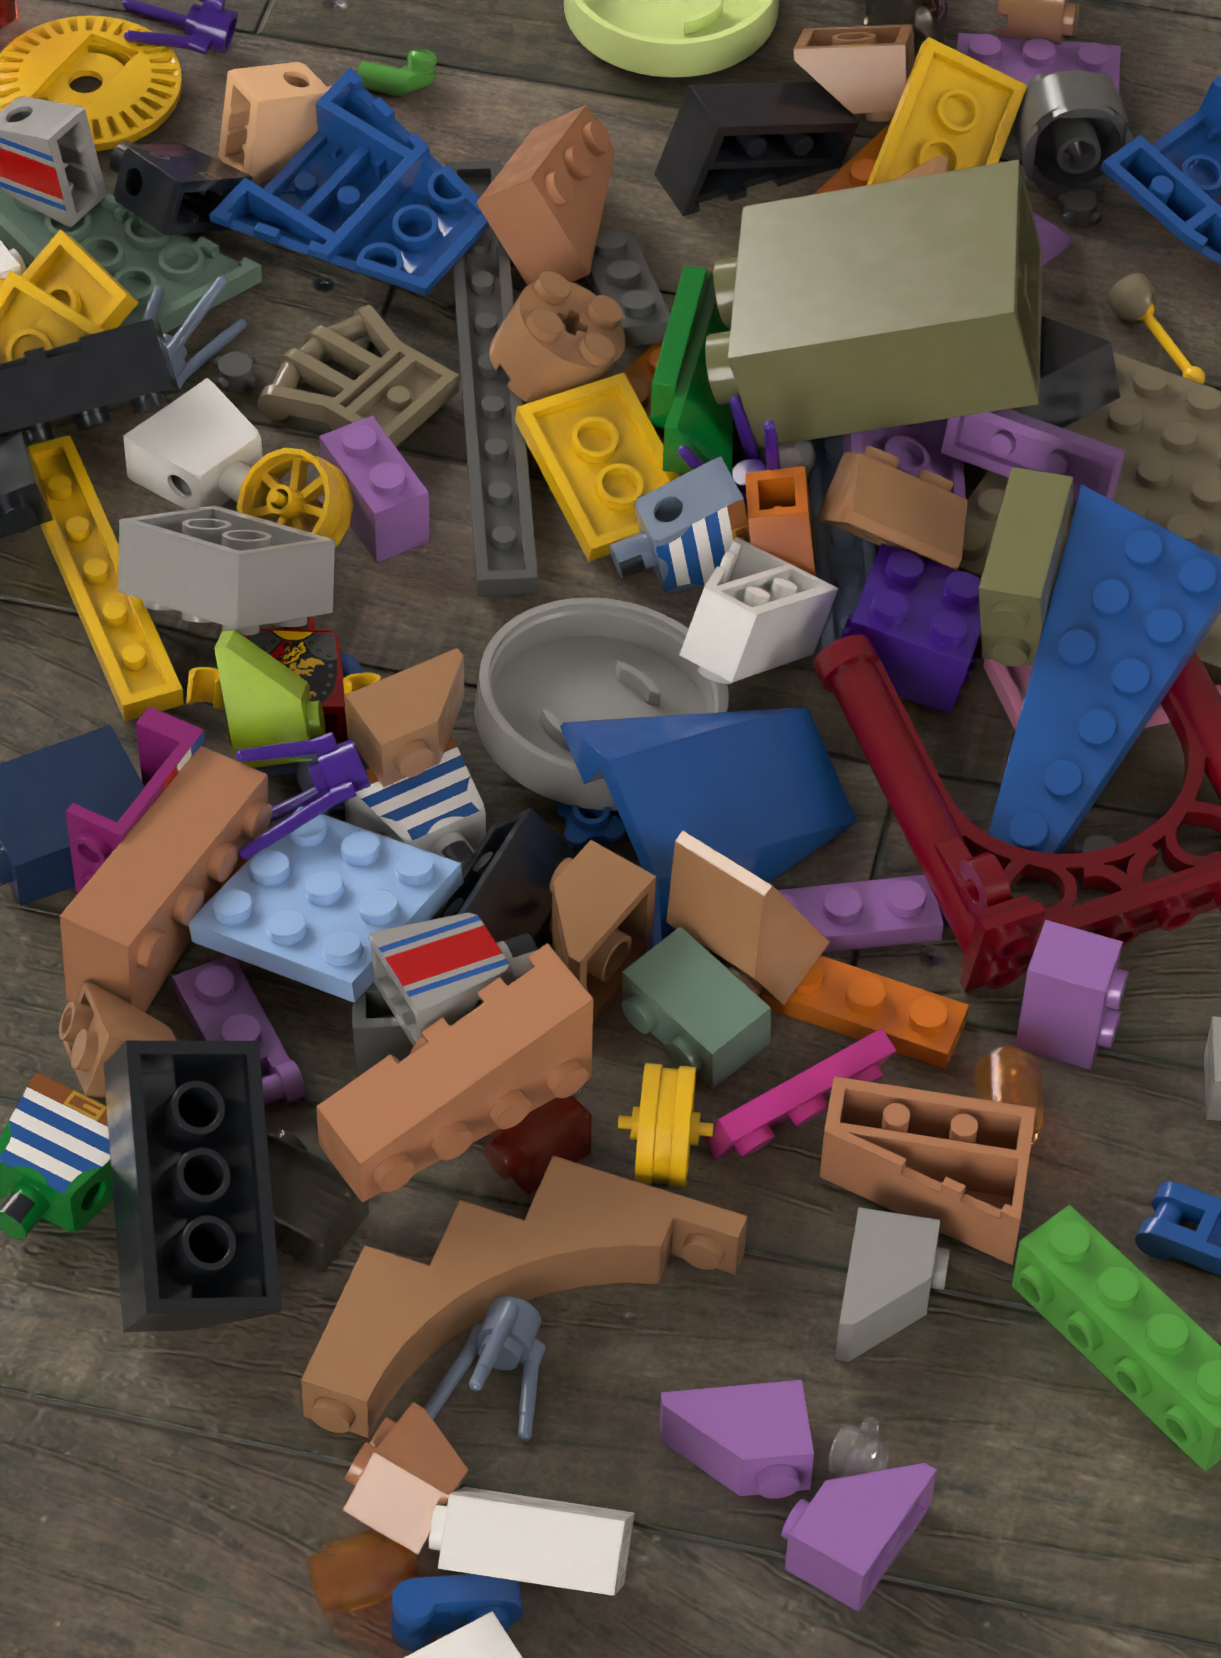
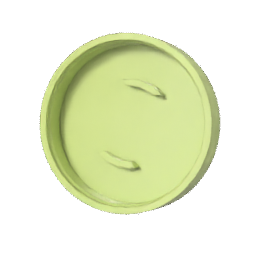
(672, 35)

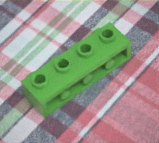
(1126, 1329)

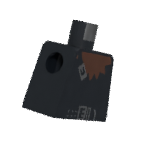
(172, 185)

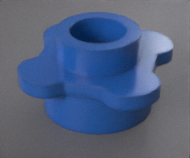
(580, 830)

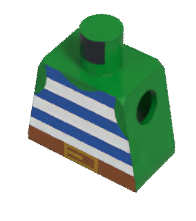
(54, 1159)

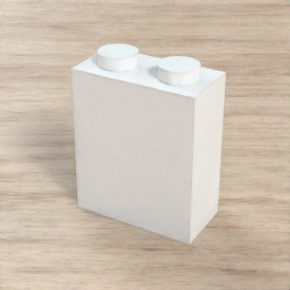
(532, 1540)

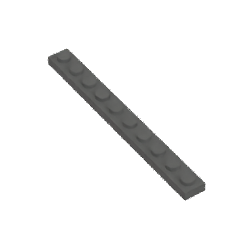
(492, 439)

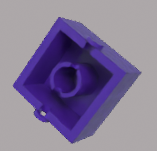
(920, 624)

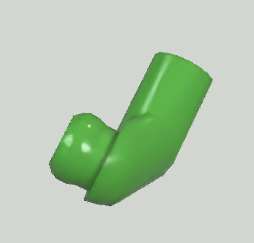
(400, 80)

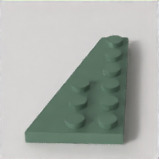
(134, 256)

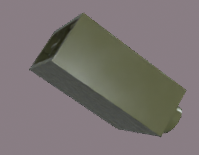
(882, 305)

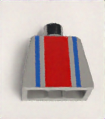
(50, 158)
(441, 966)

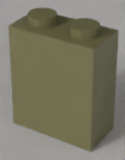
(1024, 564)

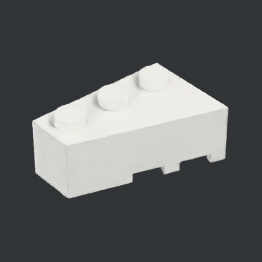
(755, 615)

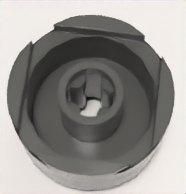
(1068, 130)

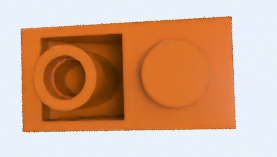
(782, 515)

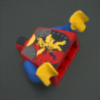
(311, 656)

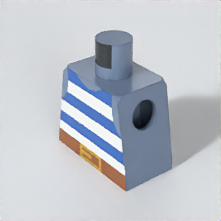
(685, 529)

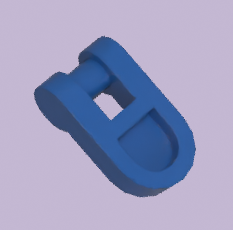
(1165, 1238)
(449, 1602)

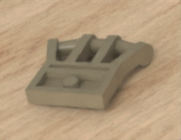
(396, 389)

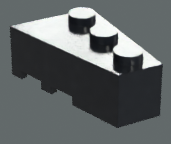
(1074, 375)

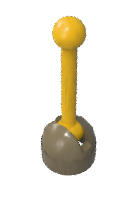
(1136, 302)

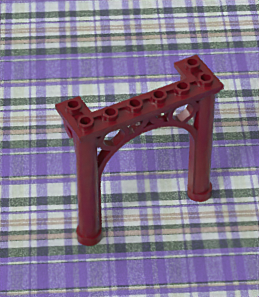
(976, 871)

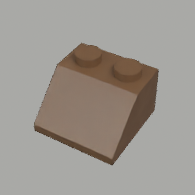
(860, 65)
(896, 508)
(601, 919)
(741, 920)

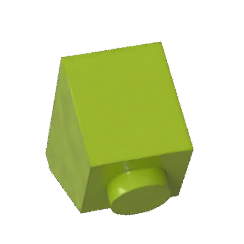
(264, 699)

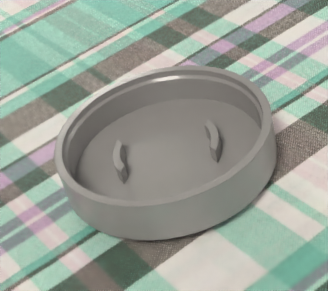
(580, 665)

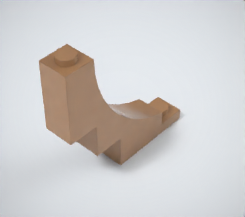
(577, 1234)

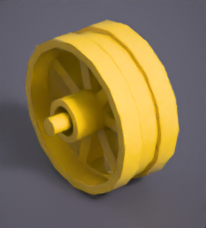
(297, 505)
(665, 1125)

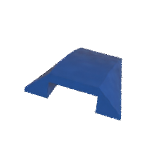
(363, 197)
(733, 780)

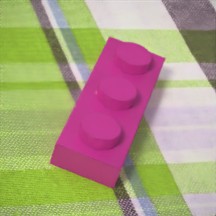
(798, 1098)

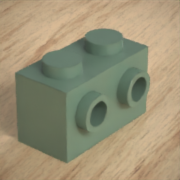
(695, 1008)

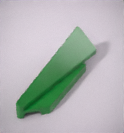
(681, 385)

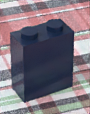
(33, 803)

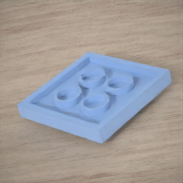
(317, 897)

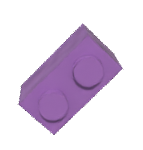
(387, 495)
(1071, 995)

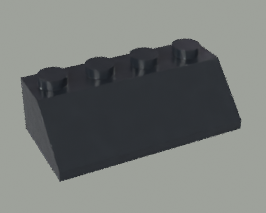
(191, 1184)

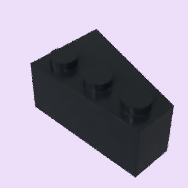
(751, 135)
(86, 381)

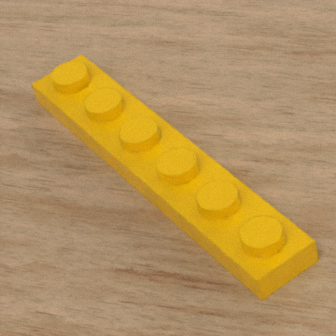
(89, 564)

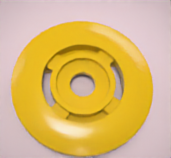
(131, 97)

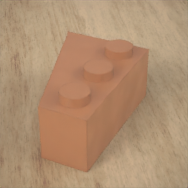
(552, 197)
(932, 1158)

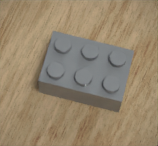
(226, 568)

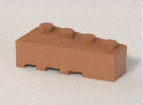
(138, 905)
(462, 1079)

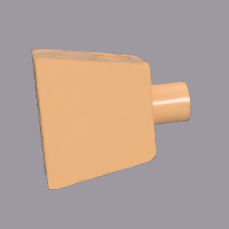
(268, 117)

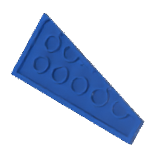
(1111, 647)

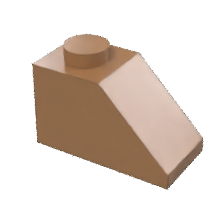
(407, 717)

